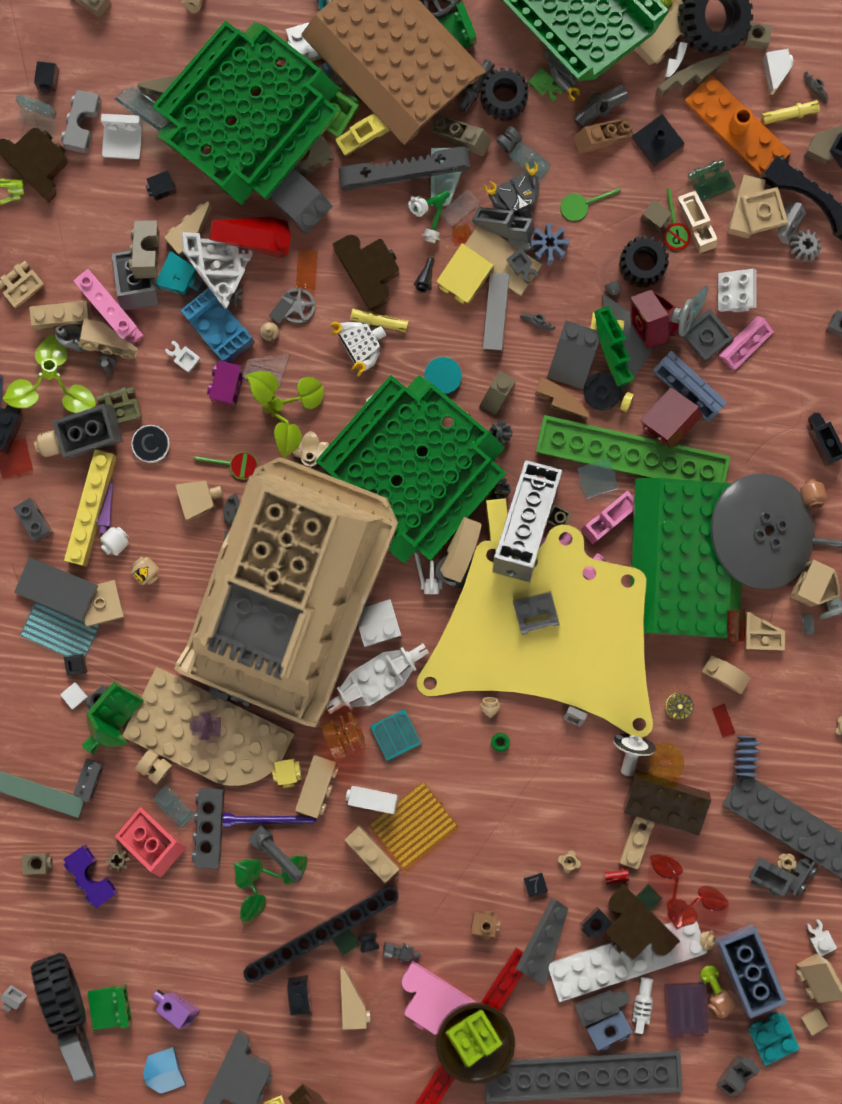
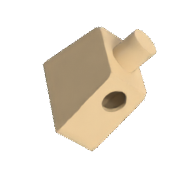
(197, 498)

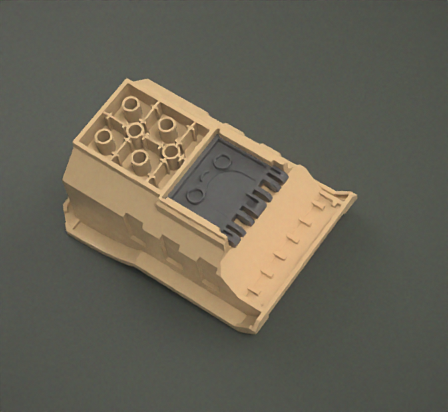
(289, 589)

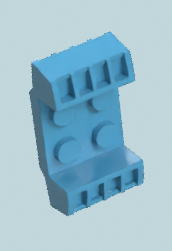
(217, 326)

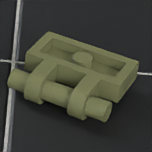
(126, 410)

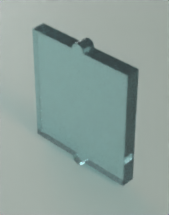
(597, 478)

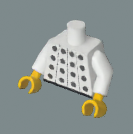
(359, 343)

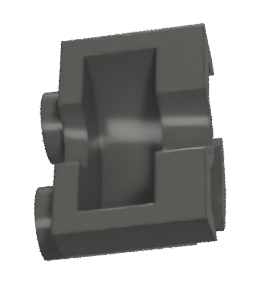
(770, 876)

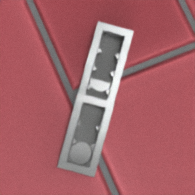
(496, 311)

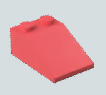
(150, 842)

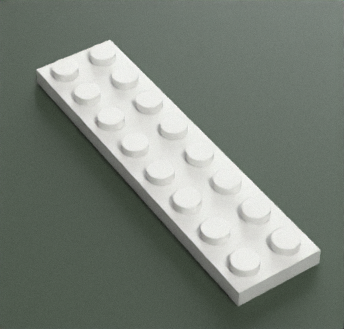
(605, 966)

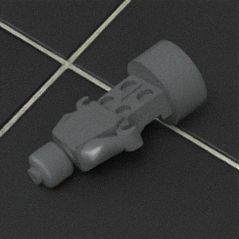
(405, 952)

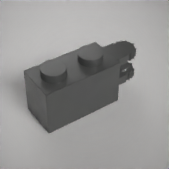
(601, 1006)

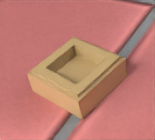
(814, 1021)

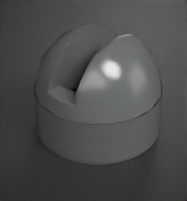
(613, 288)

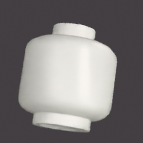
(114, 541)

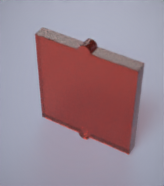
(17, 459)
(735, 625)

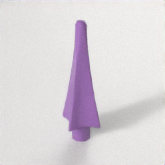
(104, 519)

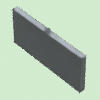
(282, 308)

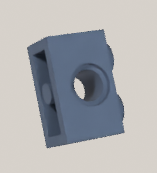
(604, 1041)

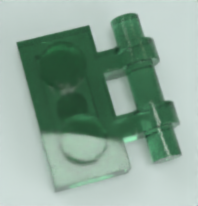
(714, 185)

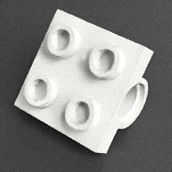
(737, 290)

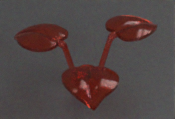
(678, 910)

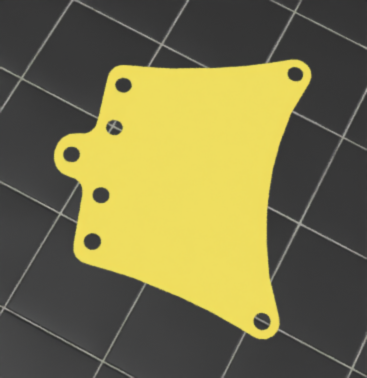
(584, 662)

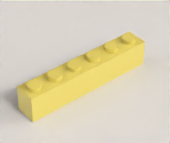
(90, 508)

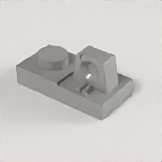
(794, 216)

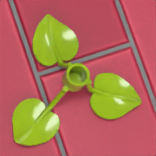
(49, 356)
(263, 387)

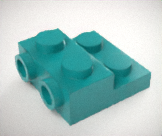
(773, 1037)

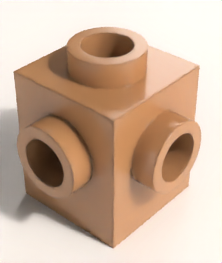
(481, 918)

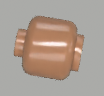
(813, 494)
(721, 1004)

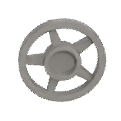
(299, 305)

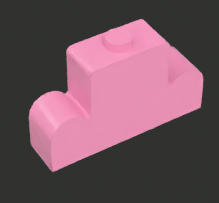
(431, 999)

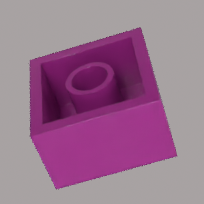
(226, 384)

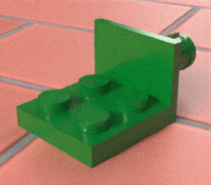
(109, 715)

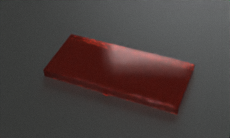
(723, 720)

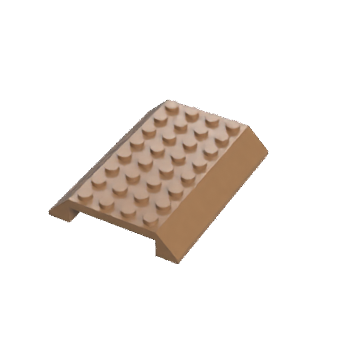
(393, 59)

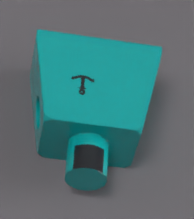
(178, 276)

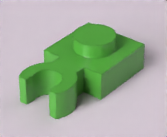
(543, 83)

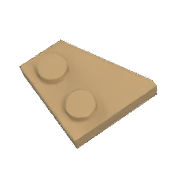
(762, 634)

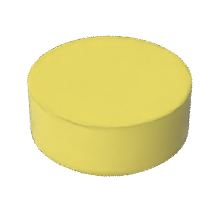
(627, 401)

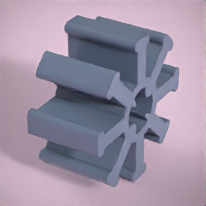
(542, 240)

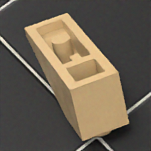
(353, 1006)

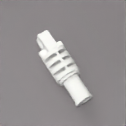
(643, 1005)

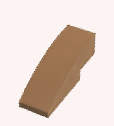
(561, 399)

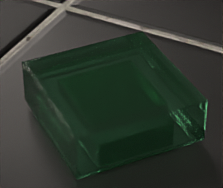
(649, 897)
(345, 942)

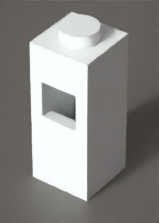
(372, 799)

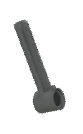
(263, 840)

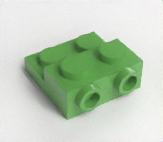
(348, 109)

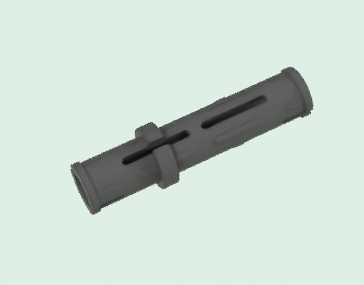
(472, 91)

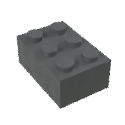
(87, 431)

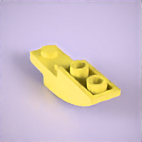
(361, 134)

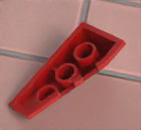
(257, 234)

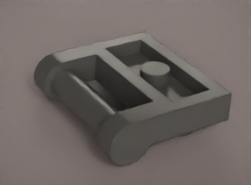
(535, 606)

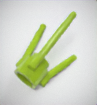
(14, 187)

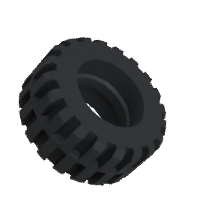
(702, 37)
(58, 993)

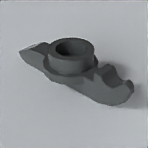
(816, 86)
(537, 320)

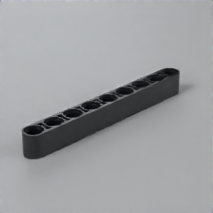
(314, 940)

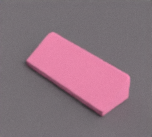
(746, 342)

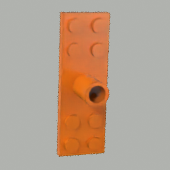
(735, 124)

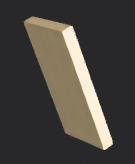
(496, 251)

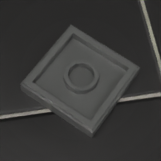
(707, 335)

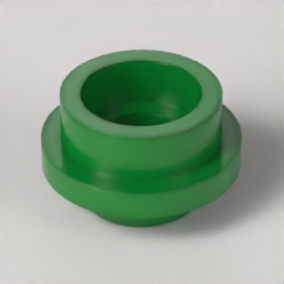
(505, 746)

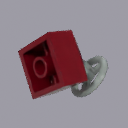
(654, 317)

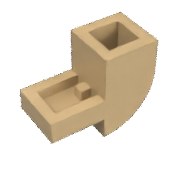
(726, 674)

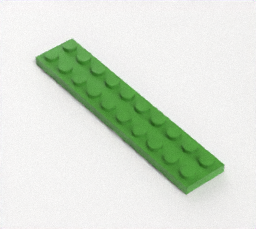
(628, 452)

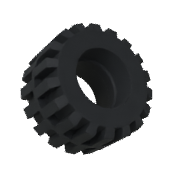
(504, 79)
(651, 248)

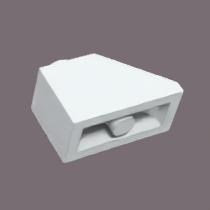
(777, 66)

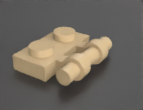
(23, 288)

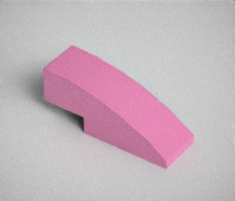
(609, 517)

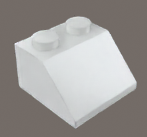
(378, 623)

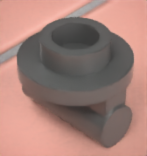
(107, 362)

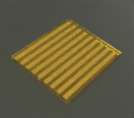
(416, 826)

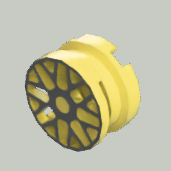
(679, 706)

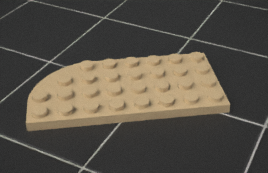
(235, 758)

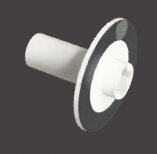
(634, 747)

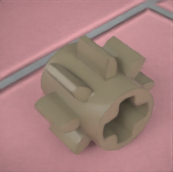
(121, 855)

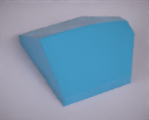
(163, 1071)

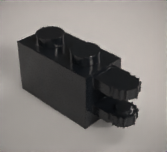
(9, 425)
(825, 439)

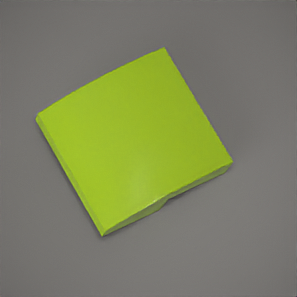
(474, 1038)

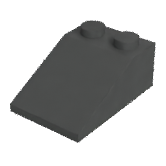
(300, 201)
(132, 292)
(574, 355)

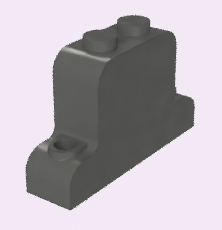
(240, 1075)

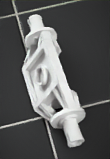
(376, 678)

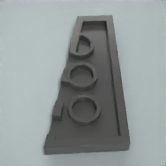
(543, 943)

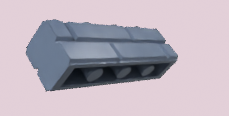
(690, 385)

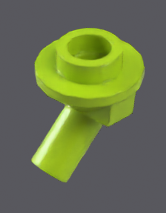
(709, 974)

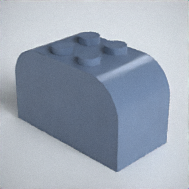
(750, 971)

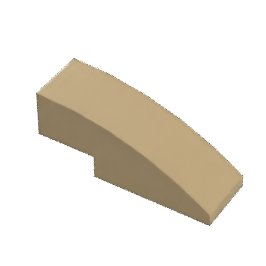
(698, 222)
(461, 550)

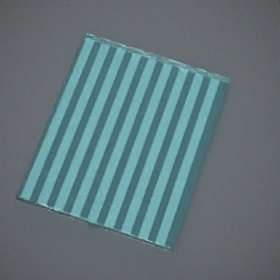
(58, 631)

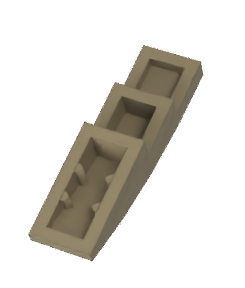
(697, 72)

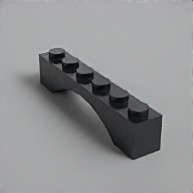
(783, 176)

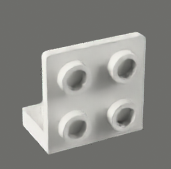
(121, 136)

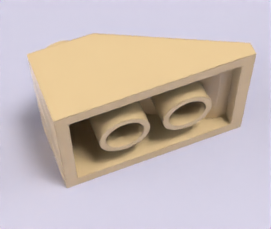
(820, 979)

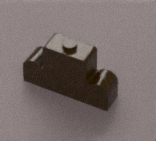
(368, 268)
(637, 927)

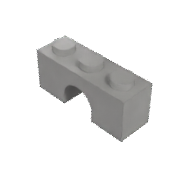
(83, 106)

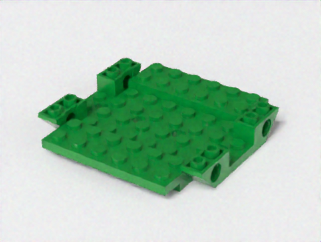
(270, 128)
(434, 488)

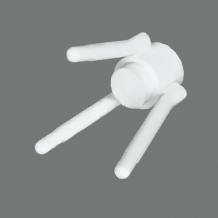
(431, 585)

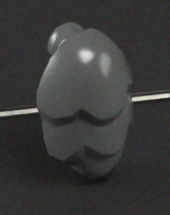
(69, 337)

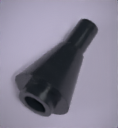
(424, 280)

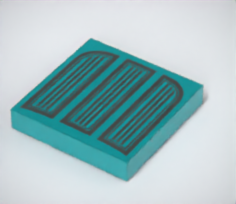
(395, 734)

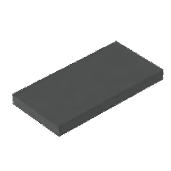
(56, 589)

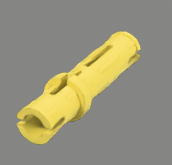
(790, 112)
(379, 320)

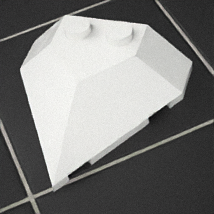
(216, 263)

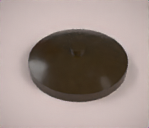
(486, 1067)

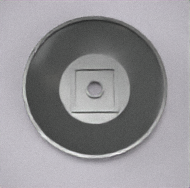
(740, 533)

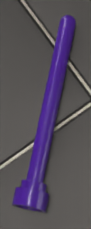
(230, 819)

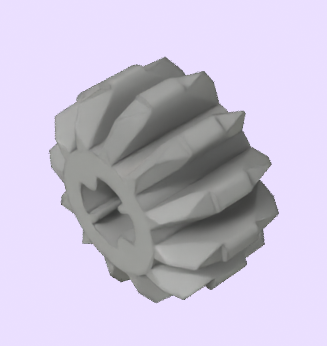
(810, 241)

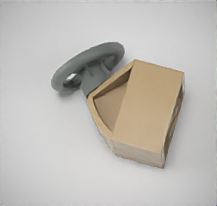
(818, 585)

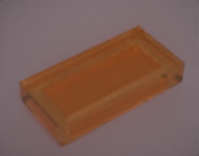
(306, 269)

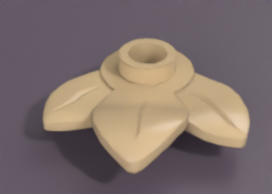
(310, 446)

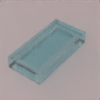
(36, 106)

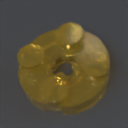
(673, 768)

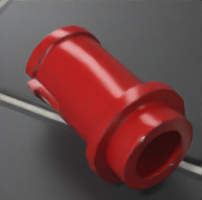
(617, 876)

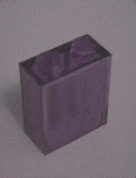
(686, 1009)

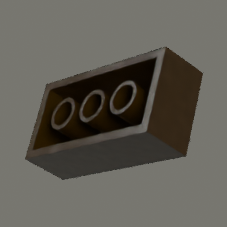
(667, 802)

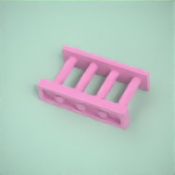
(108, 307)

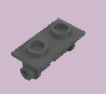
(806, 871)

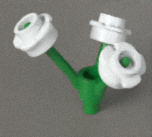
(420, 206)

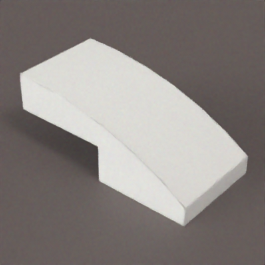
(673, 64)

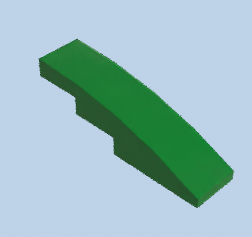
(611, 340)

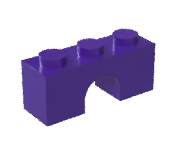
(78, 865)

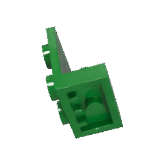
(460, 26)
(110, 1007)

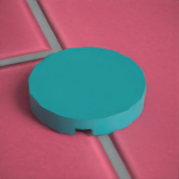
(444, 374)

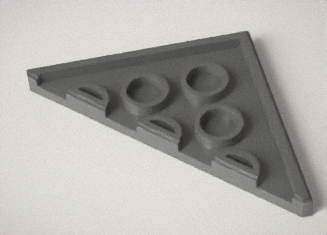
(633, 344)

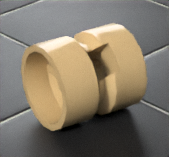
(152, 760)

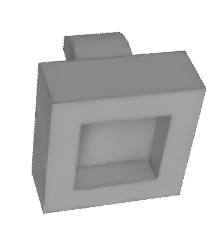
(575, 716)
(12, 998)

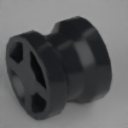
(368, 942)

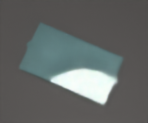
(141, 106)

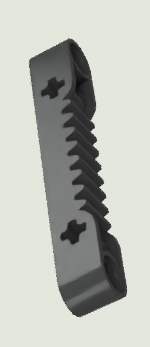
(454, 161)

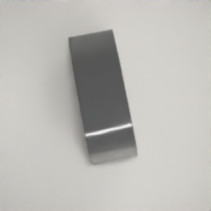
(77, 1053)

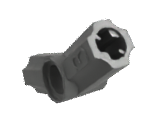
(600, 105)

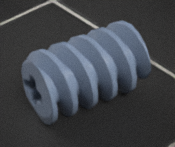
(747, 756)

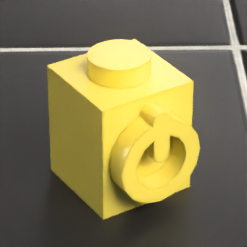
(287, 772)

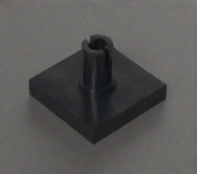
(658, 140)

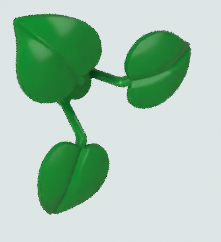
(249, 871)

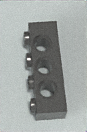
(216, 798)

